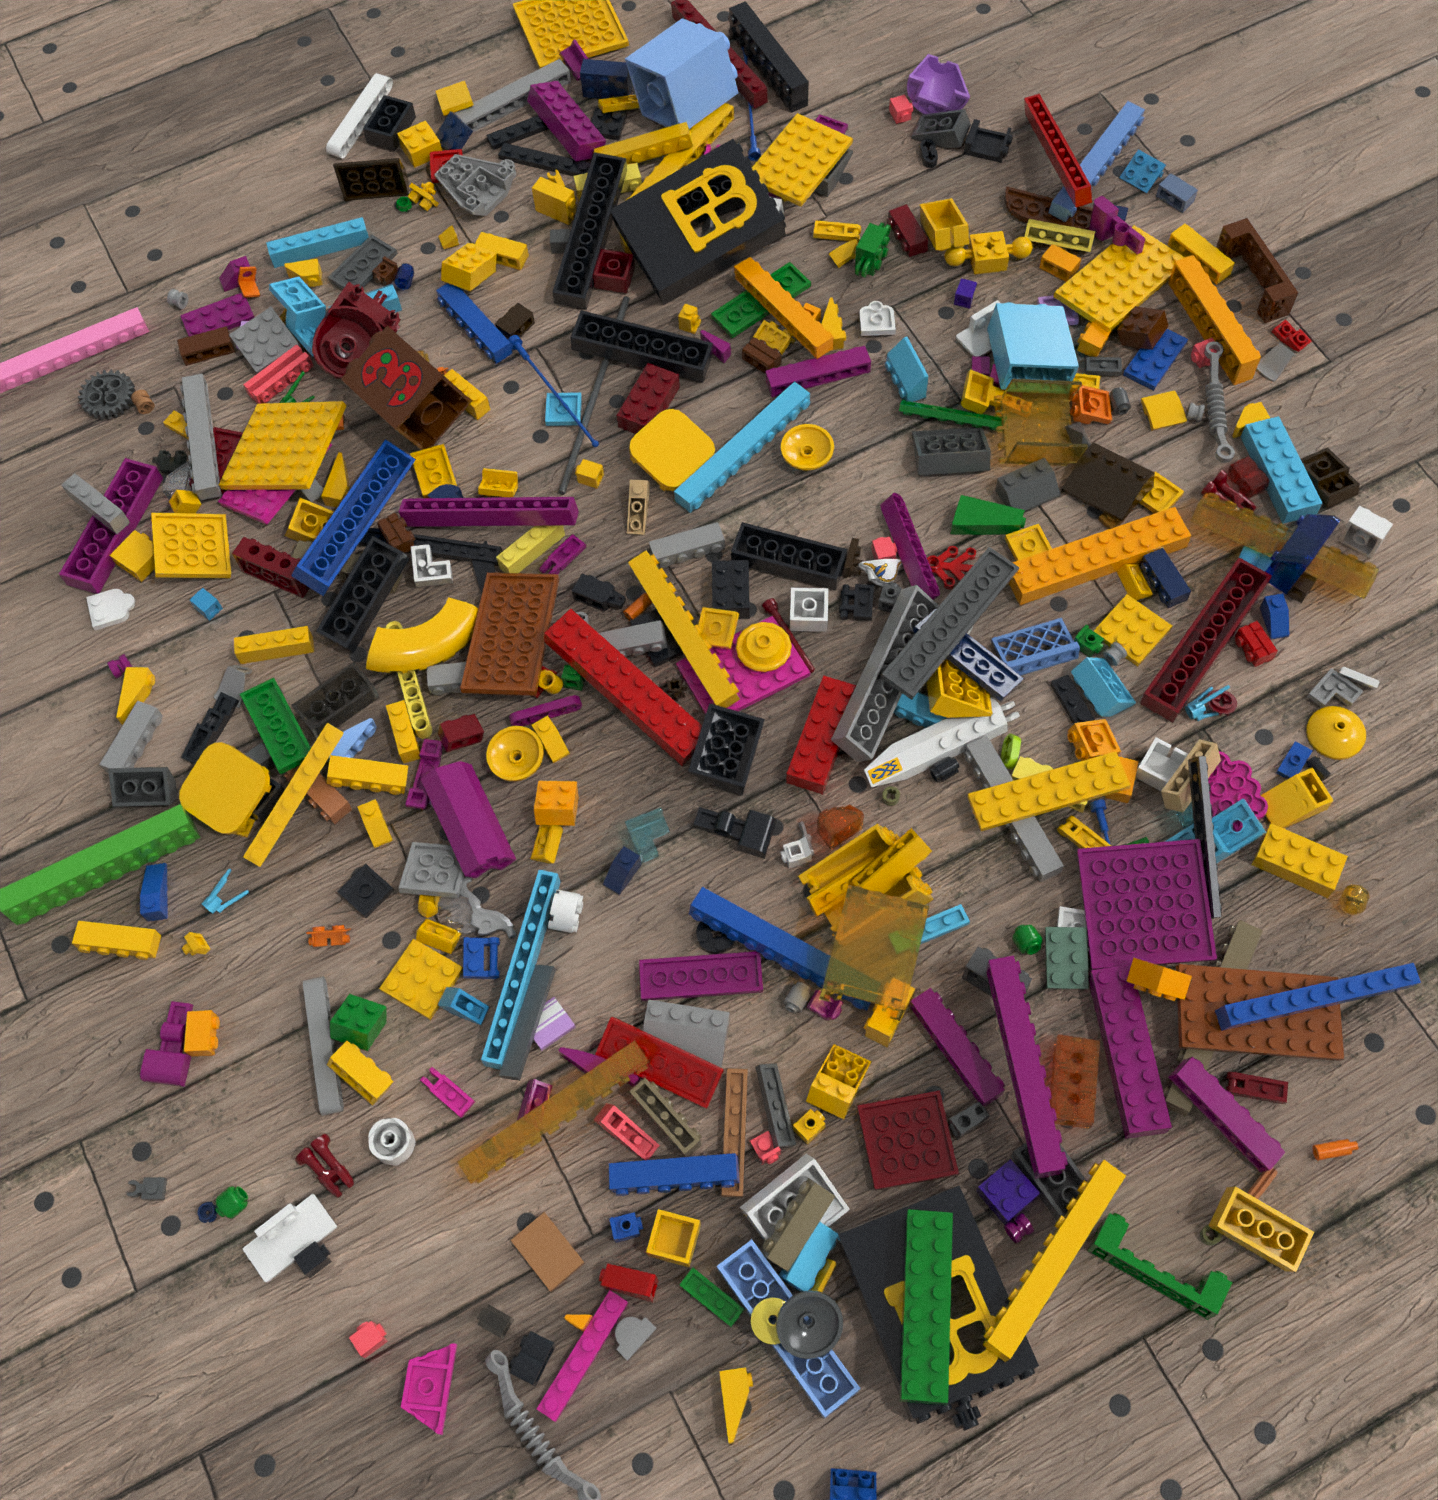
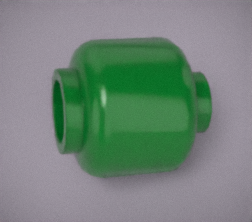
(1027, 939)
(231, 1202)

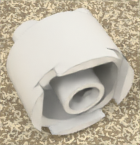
(565, 910)
(392, 1129)

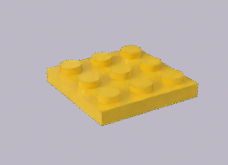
(1133, 628)
(421, 978)

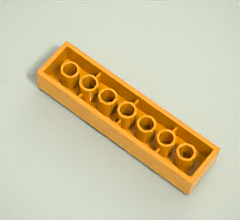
(1214, 319)

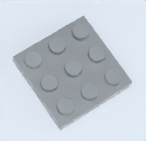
(263, 339)
(432, 871)

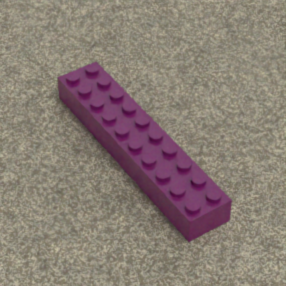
(1024, 1067)

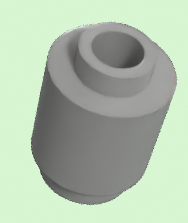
(797, 997)

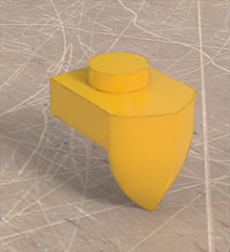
(427, 906)

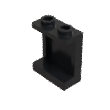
(987, 143)

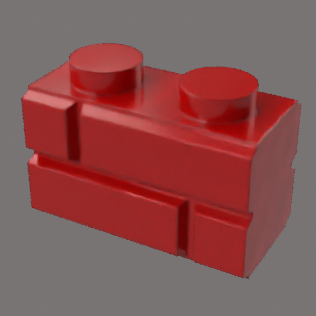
(1255, 643)

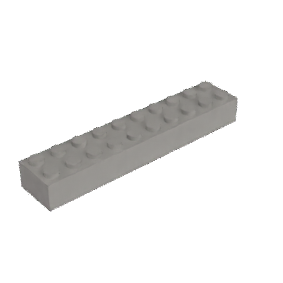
(873, 697)

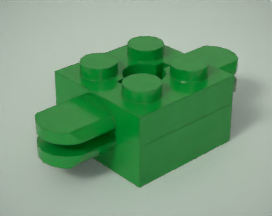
(872, 249)

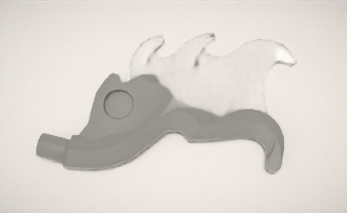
(468, 912)

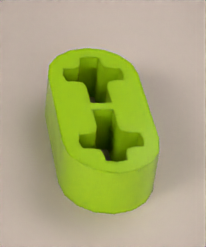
(1010, 751)

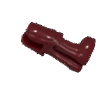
(1221, 485)
(326, 1177)

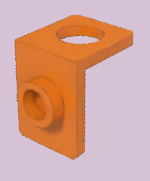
(247, 284)

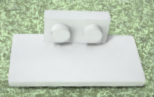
(976, 337)
(287, 1236)

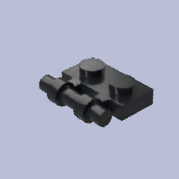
(862, 602)

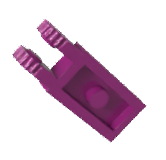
(563, 555)

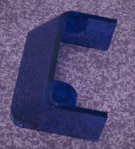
(1300, 549)

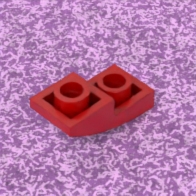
(1289, 336)

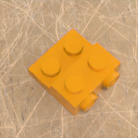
(1092, 739)

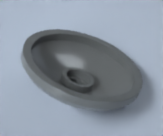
(810, 1337)

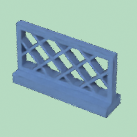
(1041, 658)

